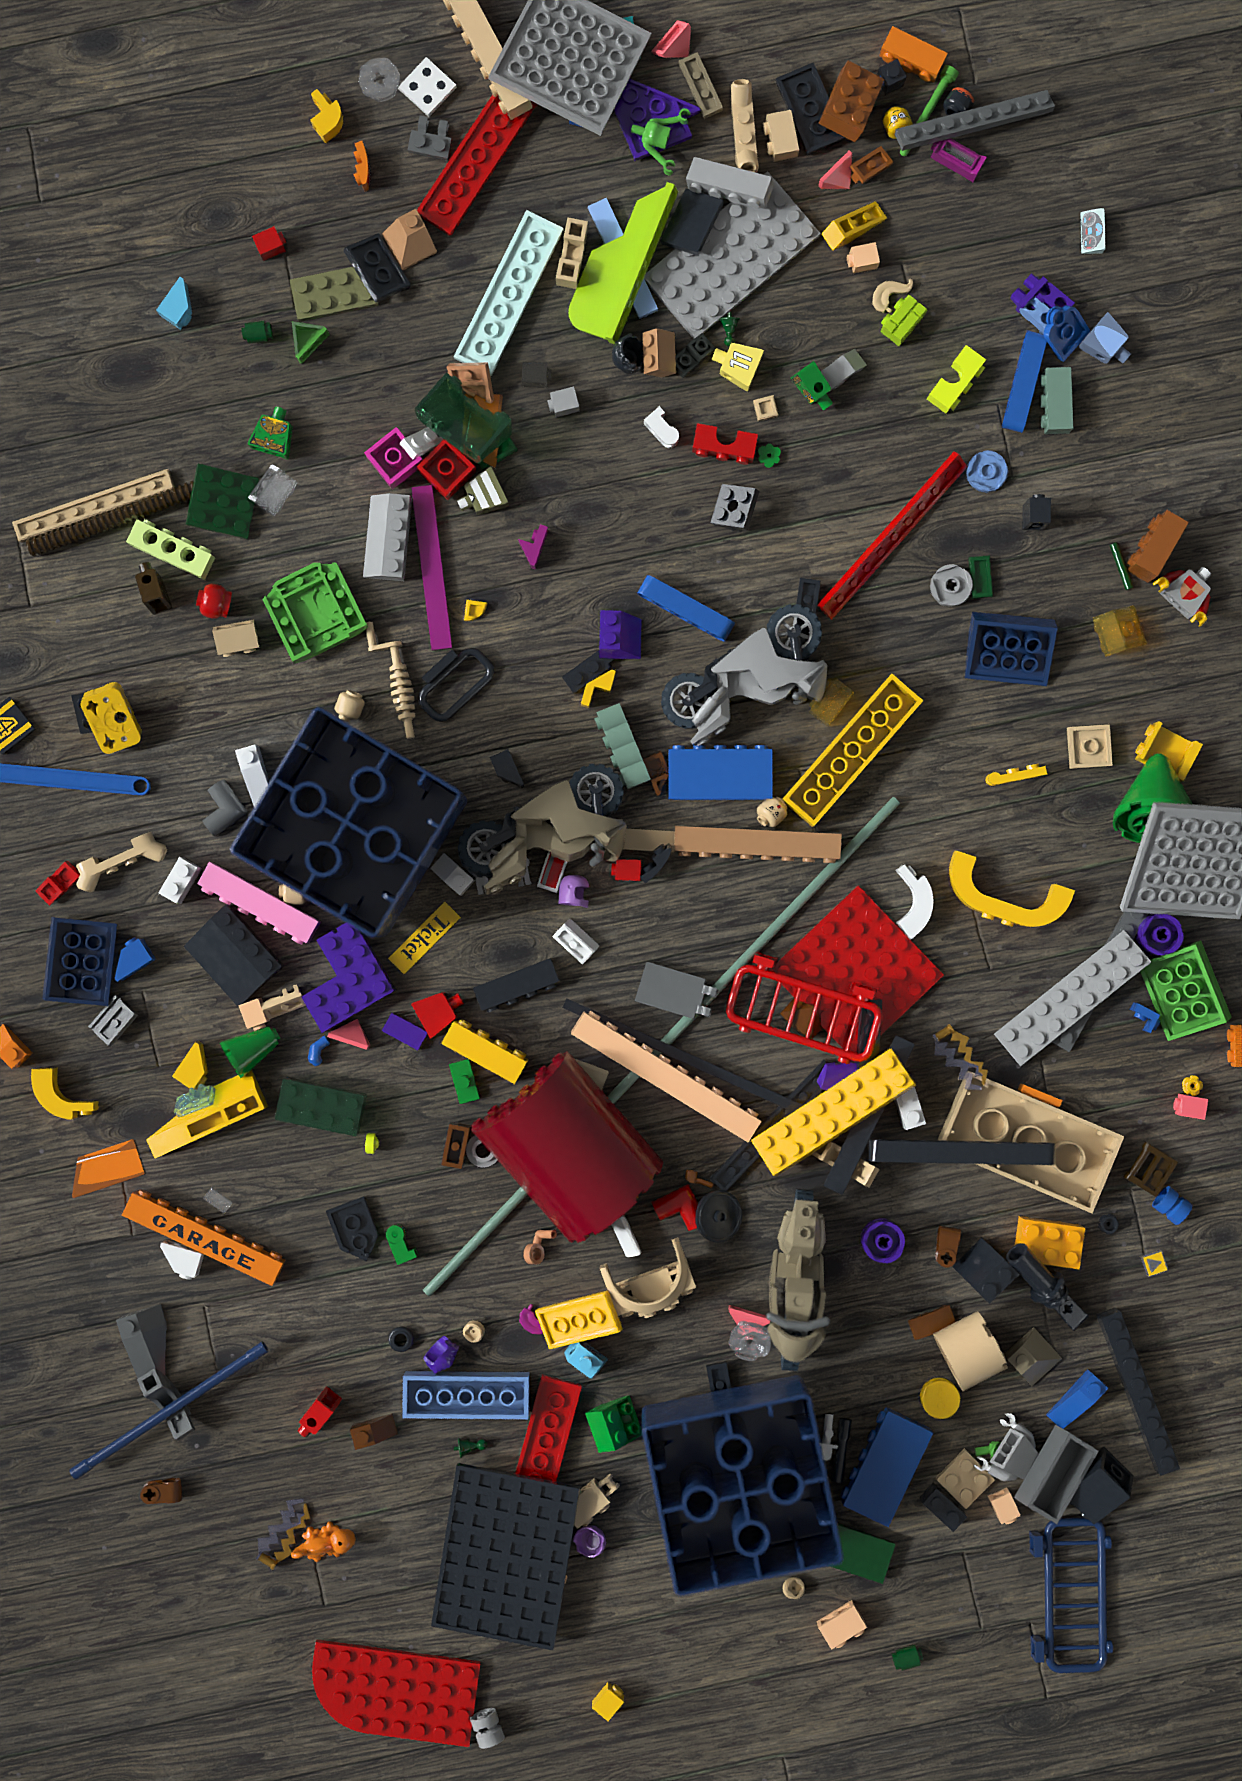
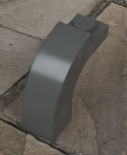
(162, 1392)

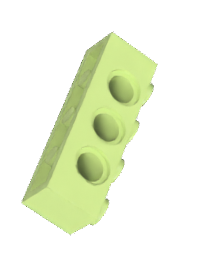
(144, 530)

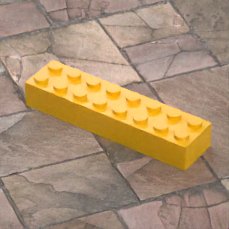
(852, 750)
(833, 1112)

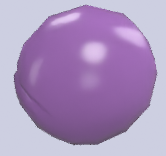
(589, 1541)

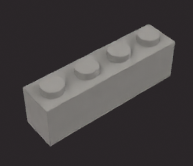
(729, 183)

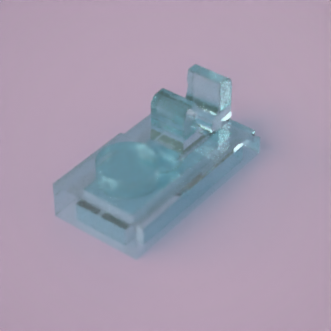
(194, 1100)

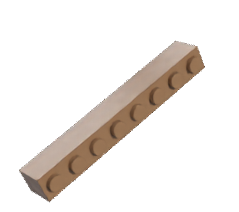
(757, 843)

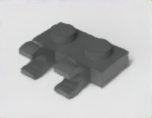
(429, 144)

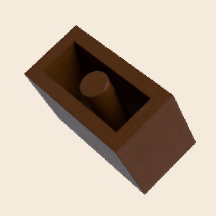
(456, 1145)

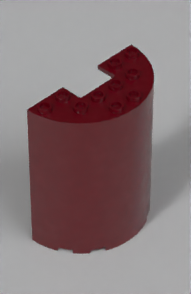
(570, 1149)

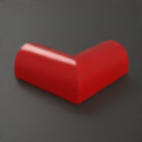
(680, 1201)

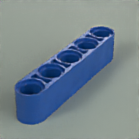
(1024, 381)
(686, 608)

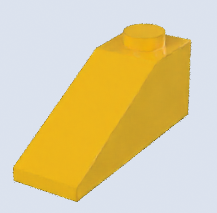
(853, 225)

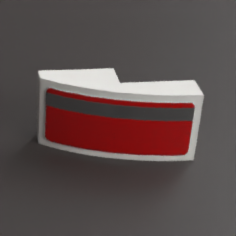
(552, 873)

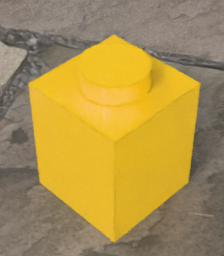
(608, 1701)

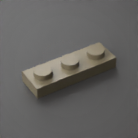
(700, 85)

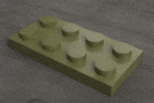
(330, 294)

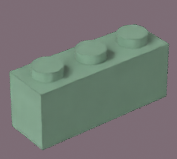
(1056, 400)

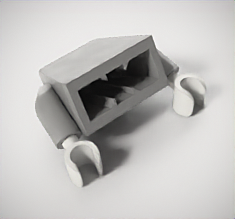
(1013, 1455)

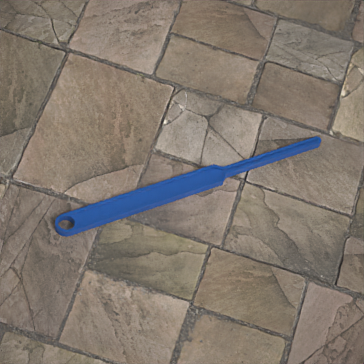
(71, 779)

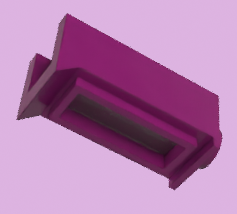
(958, 158)

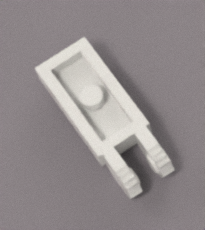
(420, 442)

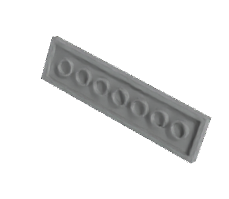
(1072, 998)

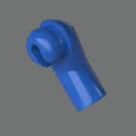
(315, 1050)

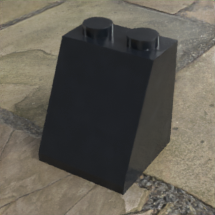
(985, 1270)
(1103, 1487)

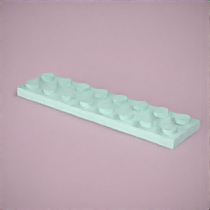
(509, 291)

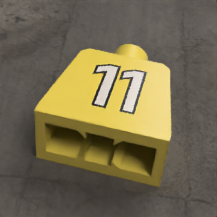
(739, 364)

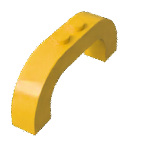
(961, 881)

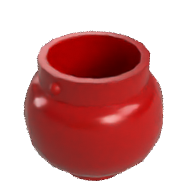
(214, 601)

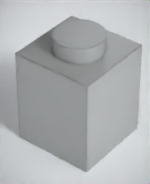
(563, 402)

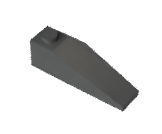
(145, 1338)

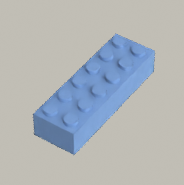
(466, 1395)

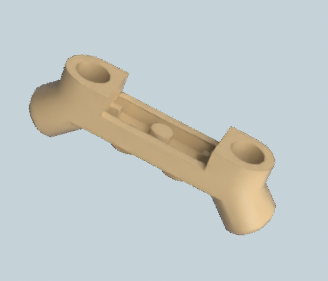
(744, 125)
(92, 869)

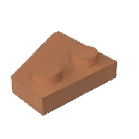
(474, 378)

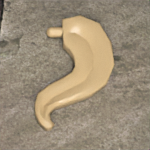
(884, 290)

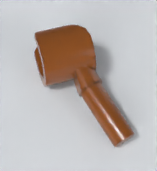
(691, 1176)

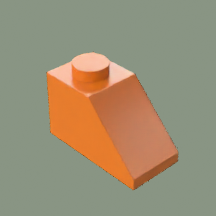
(12, 1049)

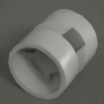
(488, 1730)

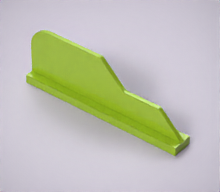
(619, 267)

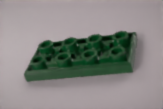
(864, 1554)

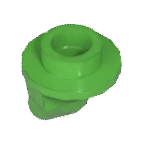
(991, 1449)

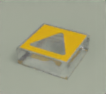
(1154, 1263)

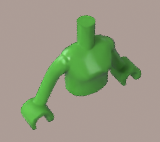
(657, 135)

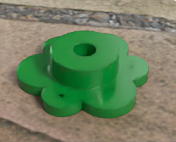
(769, 450)

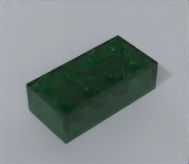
(320, 1106)

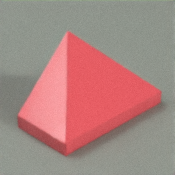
(675, 42)
(839, 175)
(352, 1034)
(741, 1314)

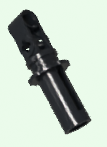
(1046, 1285)

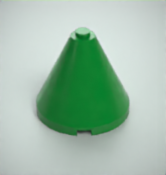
(1153, 784)

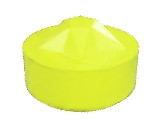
(371, 1143)

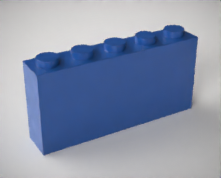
(720, 773)
(886, 1466)

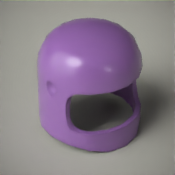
(572, 889)

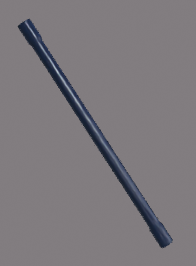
(88, 1464)

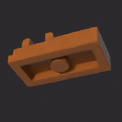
(870, 165)

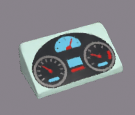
(1093, 231)

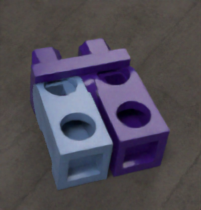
(1038, 300)

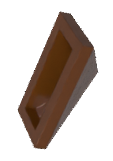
(802, 1018)

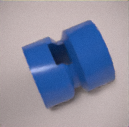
(1169, 1202)

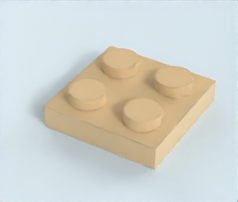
(1089, 746)
(964, 1480)

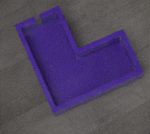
(358, 979)

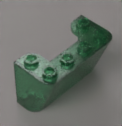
(462, 420)

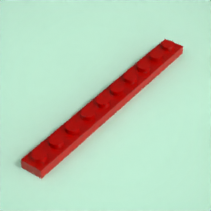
(892, 535)

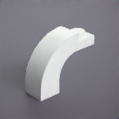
(922, 903)

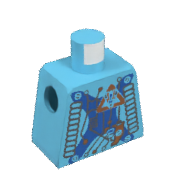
(585, 1358)

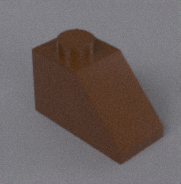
(373, 1431)

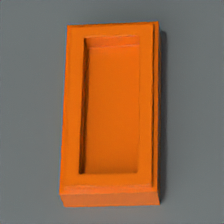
(1039, 1095)

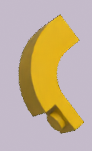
(49, 1096)

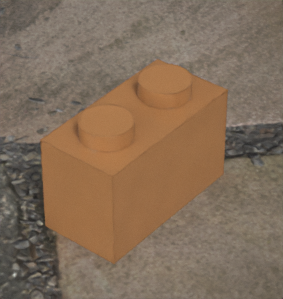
(659, 353)

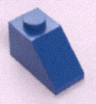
(133, 958)

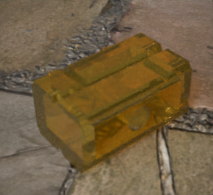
(832, 702)

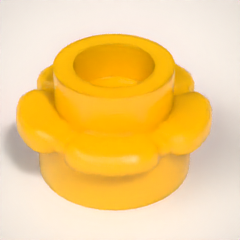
(1186, 1084)

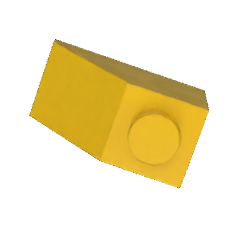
(193, 1067)

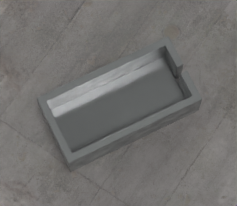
(1056, 1474)

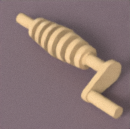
(399, 677)

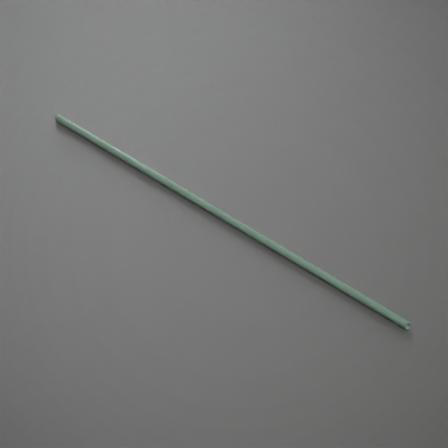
(681, 1025)

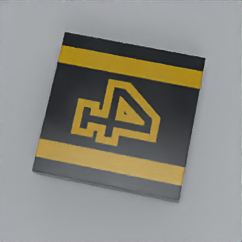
(13, 725)

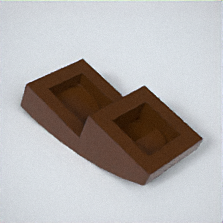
(929, 1323)

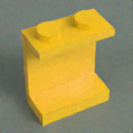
(1176, 748)

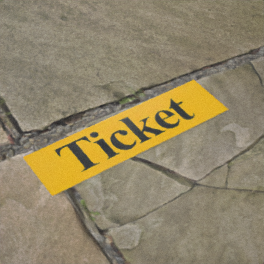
(424, 937)

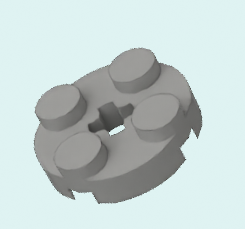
(945, 596)

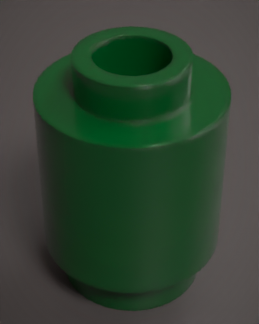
(257, 332)
(907, 1658)

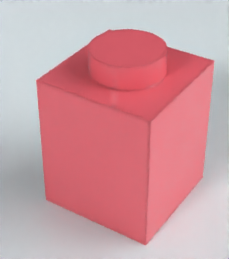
(1190, 1106)

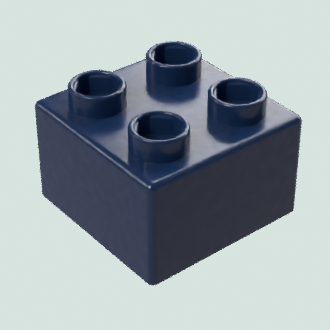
(349, 824)
(741, 1485)

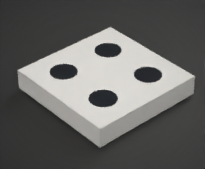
(427, 87)

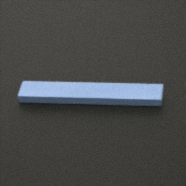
(610, 230)

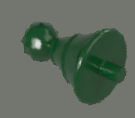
(729, 324)
(466, 1446)

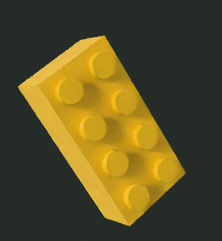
(485, 1051)

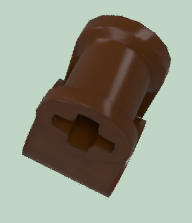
(947, 1241)
(165, 1491)

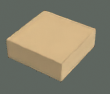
(765, 408)

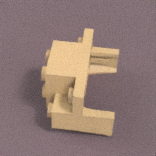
(652, 1289)

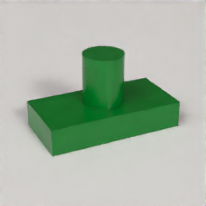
(464, 1081)

